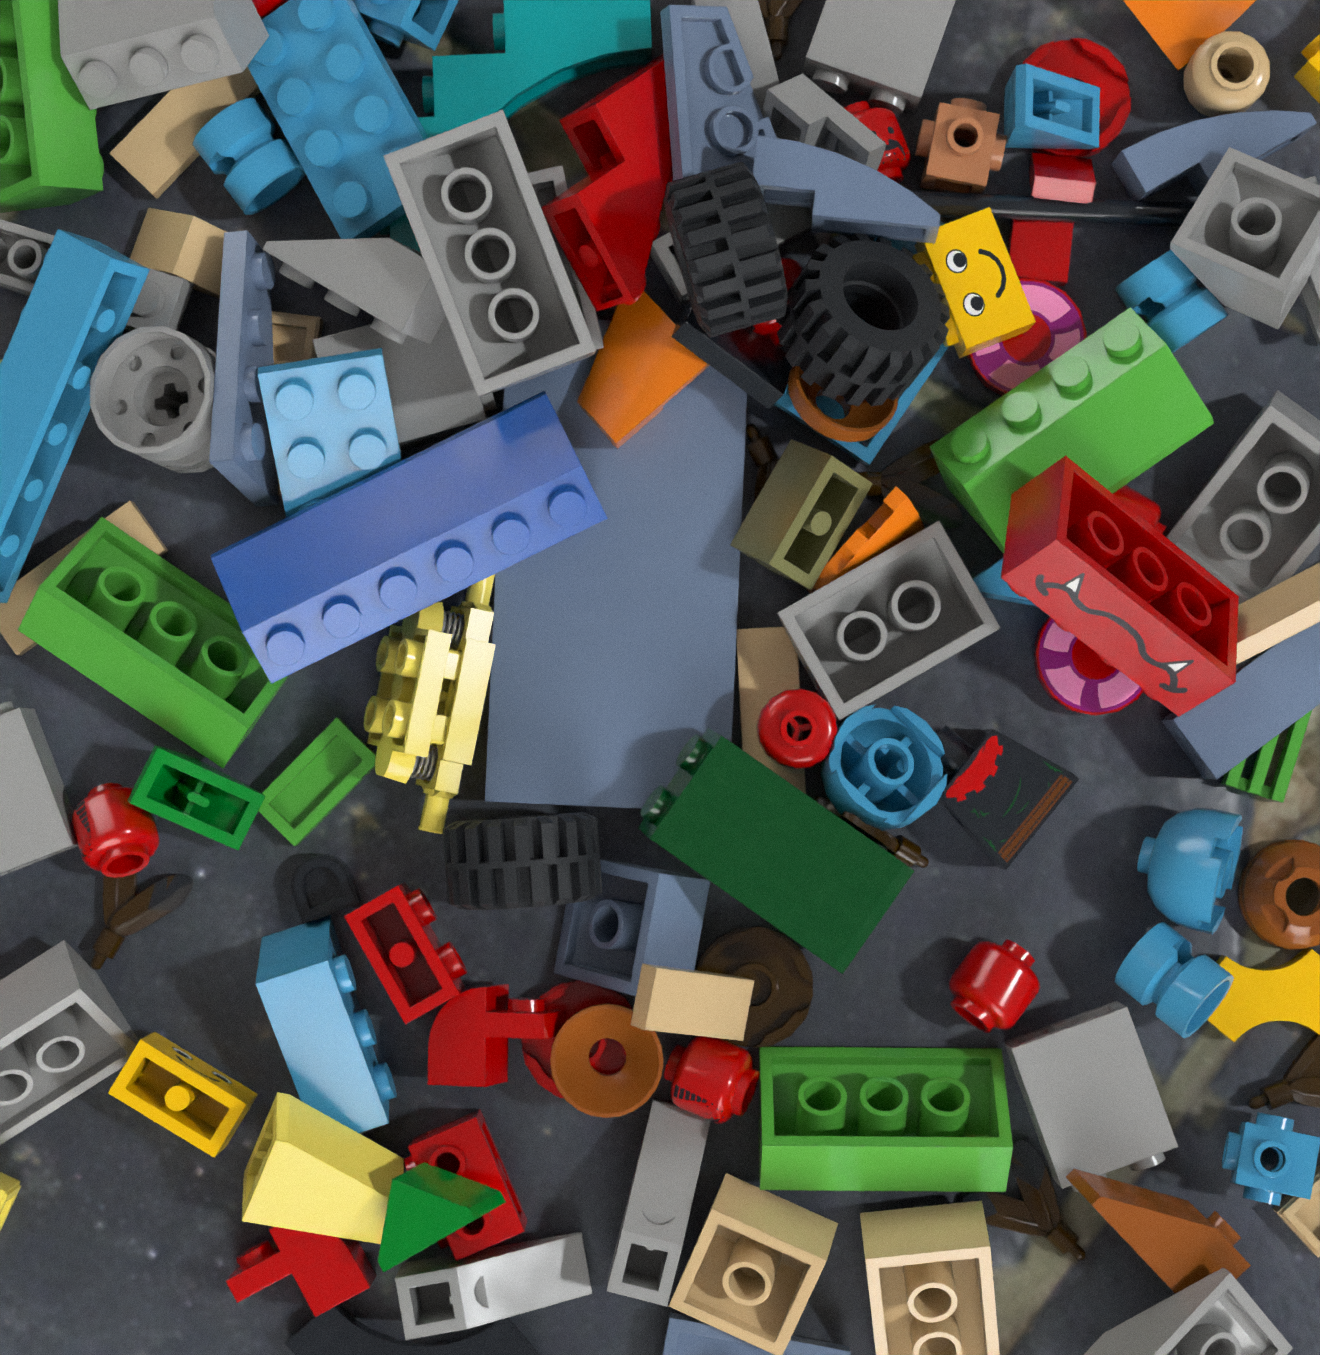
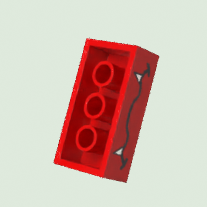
(1121, 587)

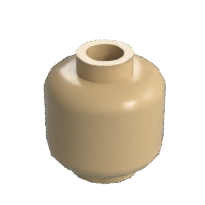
(1226, 74)

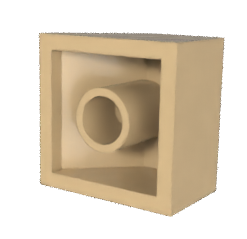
(754, 1265)

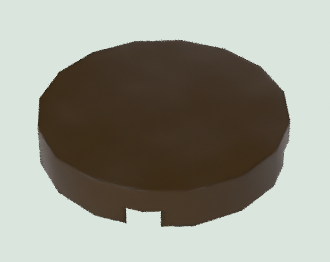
(780, 978)

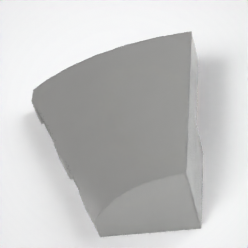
(810, 116)

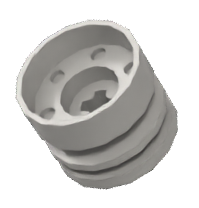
(145, 386)

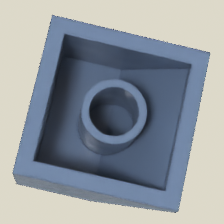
(636, 920)

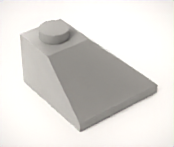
(1252, 236)

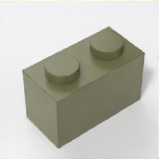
(801, 513)

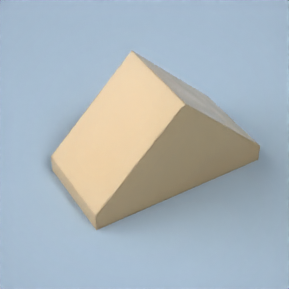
(181, 248)

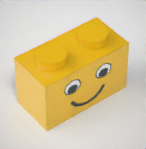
(977, 283)
(183, 1093)

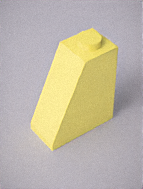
(317, 1175)

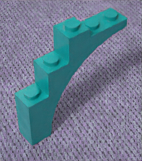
(543, 48)

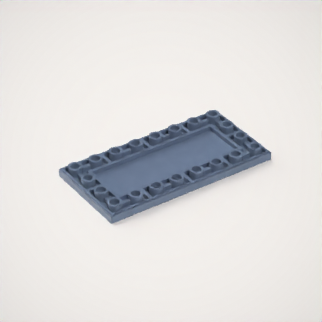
(629, 627)

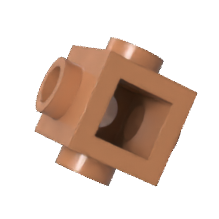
(957, 167)

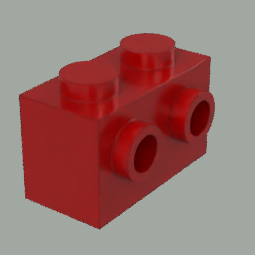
(407, 952)
(470, 1151)

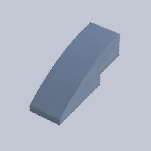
(1200, 145)
(842, 192)

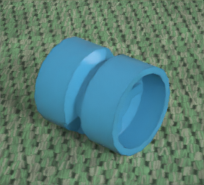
(244, 149)
(1171, 301)
(1167, 974)

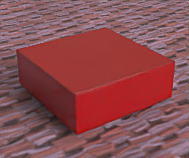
(1061, 178)
(1041, 250)

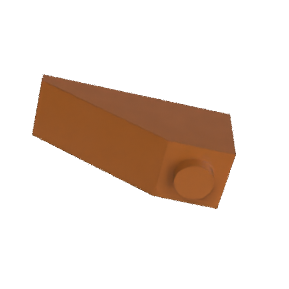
(1164, 1230)

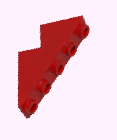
(615, 211)

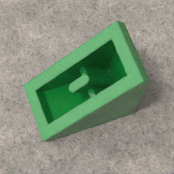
(196, 796)
(428, 1207)

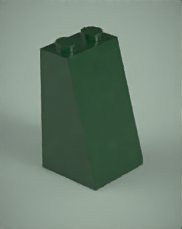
(773, 849)

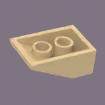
(931, 1280)

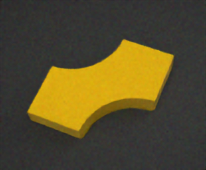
(1270, 995)

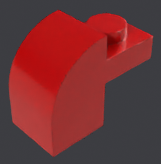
(473, 1032)
(322, 1265)

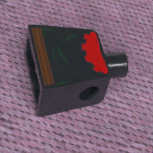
(1000, 791)

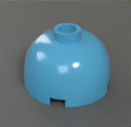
(884, 767)
(1192, 866)

